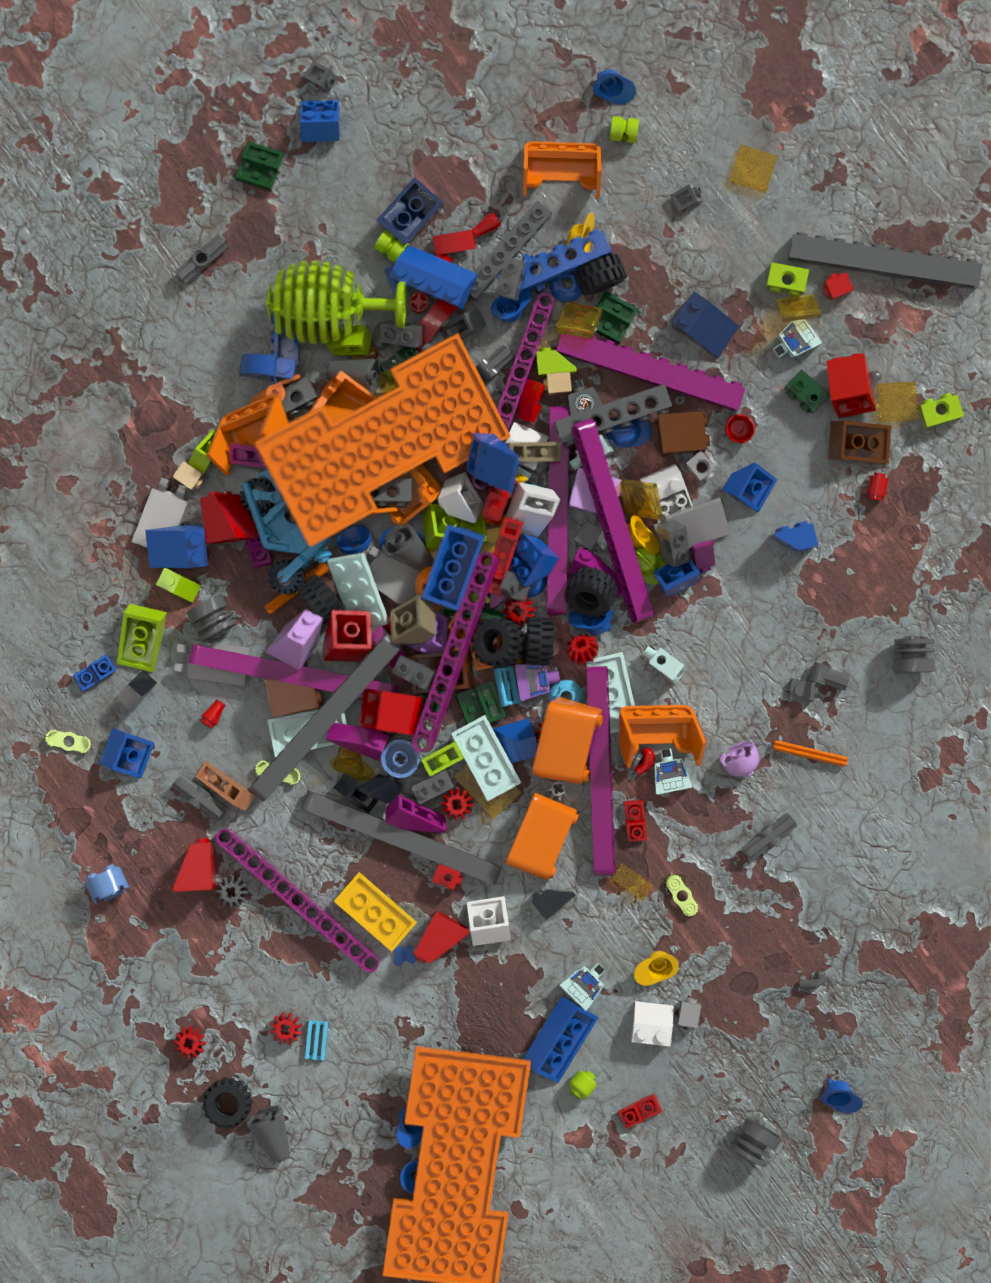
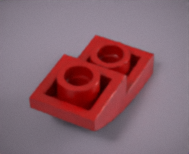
(454, 242)
(529, 400)
(635, 820)
(640, 1110)

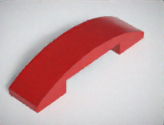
(434, 320)
(504, 551)

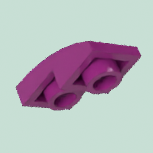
(259, 555)

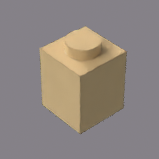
(558, 383)
(189, 476)

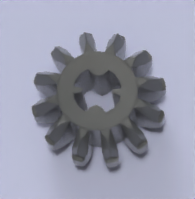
(225, 893)

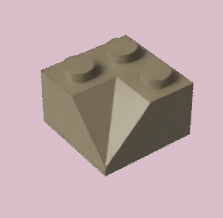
(413, 621)

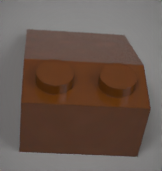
(859, 442)
(433, 660)

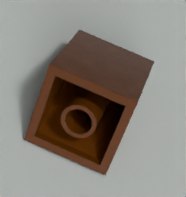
(682, 433)
(291, 698)

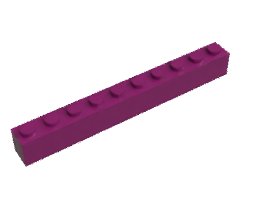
(652, 370)

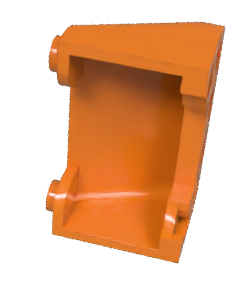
(342, 396)
(424, 491)
(566, 741)
(541, 836)

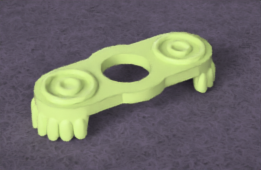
(56, 738)
(292, 778)
(675, 885)

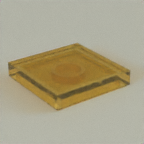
(753, 168)
(798, 308)
(579, 320)
(897, 401)
(641, 499)

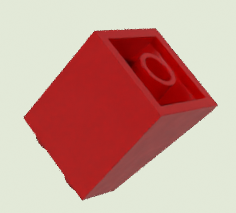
(850, 385)
(226, 518)
(347, 636)
(390, 711)
(198, 867)
(439, 937)

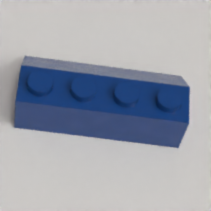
(434, 276)
(453, 566)
(560, 1039)

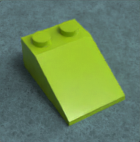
(436, 521)
(141, 637)

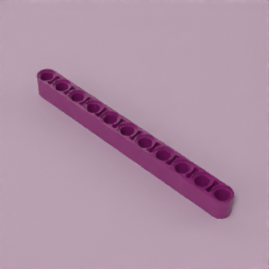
(524, 365)
(612, 520)
(559, 523)
(447, 658)
(274, 670)
(601, 775)
(288, 898)

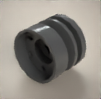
(212, 618)
(914, 655)
(755, 1142)

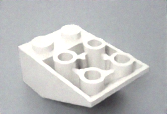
(671, 490)
(533, 507)

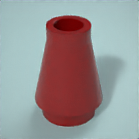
(487, 225)
(212, 714)

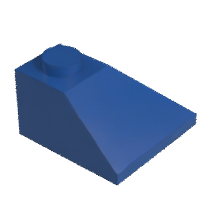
(750, 486)
(517, 740)

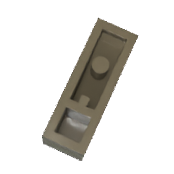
(536, 451)

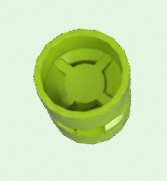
(624, 129)
(389, 244)

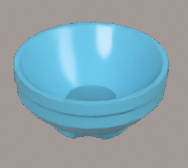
(566, 685)

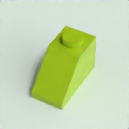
(354, 344)
(552, 362)
(199, 459)
(178, 585)

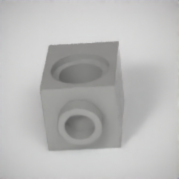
(700, 458)
(689, 1013)

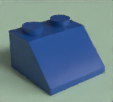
(675, 579)
(126, 753)

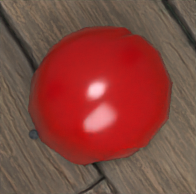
(740, 428)

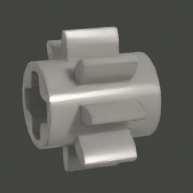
(558, 793)

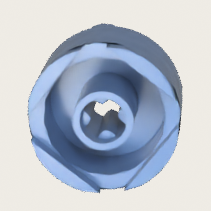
(394, 767)
(106, 884)

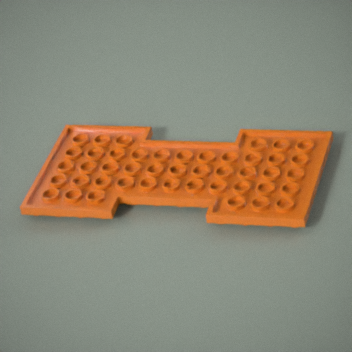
(332, 466)
(464, 1110)

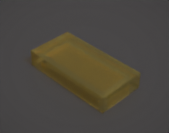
(632, 881)

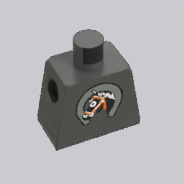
(582, 399)

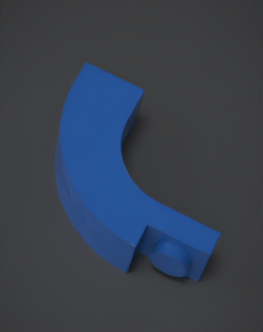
(266, 365)

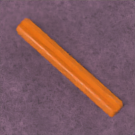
(281, 599)
(810, 753)

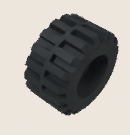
(600, 274)
(590, 592)
(319, 598)
(540, 641)
(511, 642)
(215, 1114)

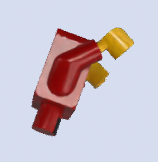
(496, 502)

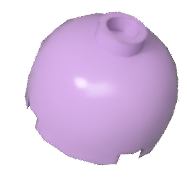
(741, 760)

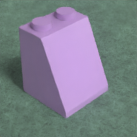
(581, 496)
(297, 639)

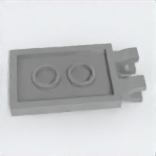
(161, 510)
(702, 522)
(392, 576)
(212, 674)

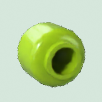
(582, 1084)

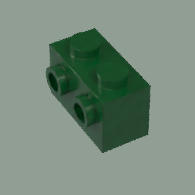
(806, 392)

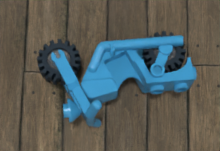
(280, 534)

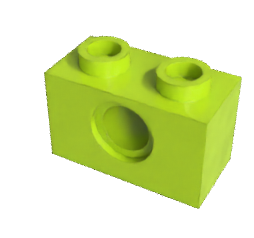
(798, 276)
(951, 406)
(442, 759)

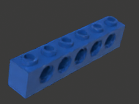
(564, 266)

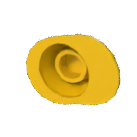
(582, 231)
(642, 536)
(656, 968)

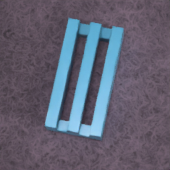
(504, 686)
(308, 1044)

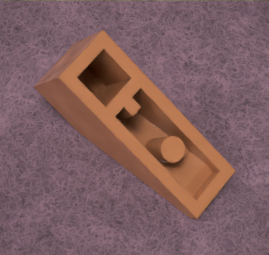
(225, 786)

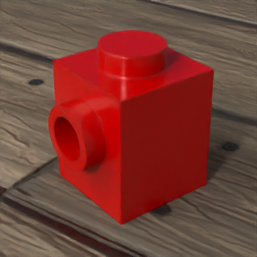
(837, 286)
(447, 877)

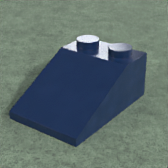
(410, 211)
(705, 324)

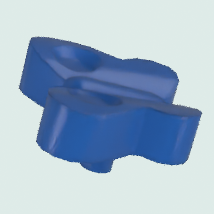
(404, 954)

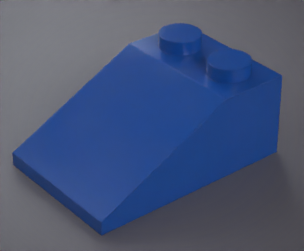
(177, 547)

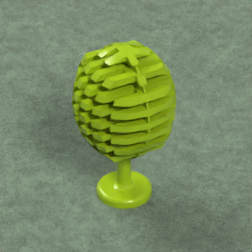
(319, 302)

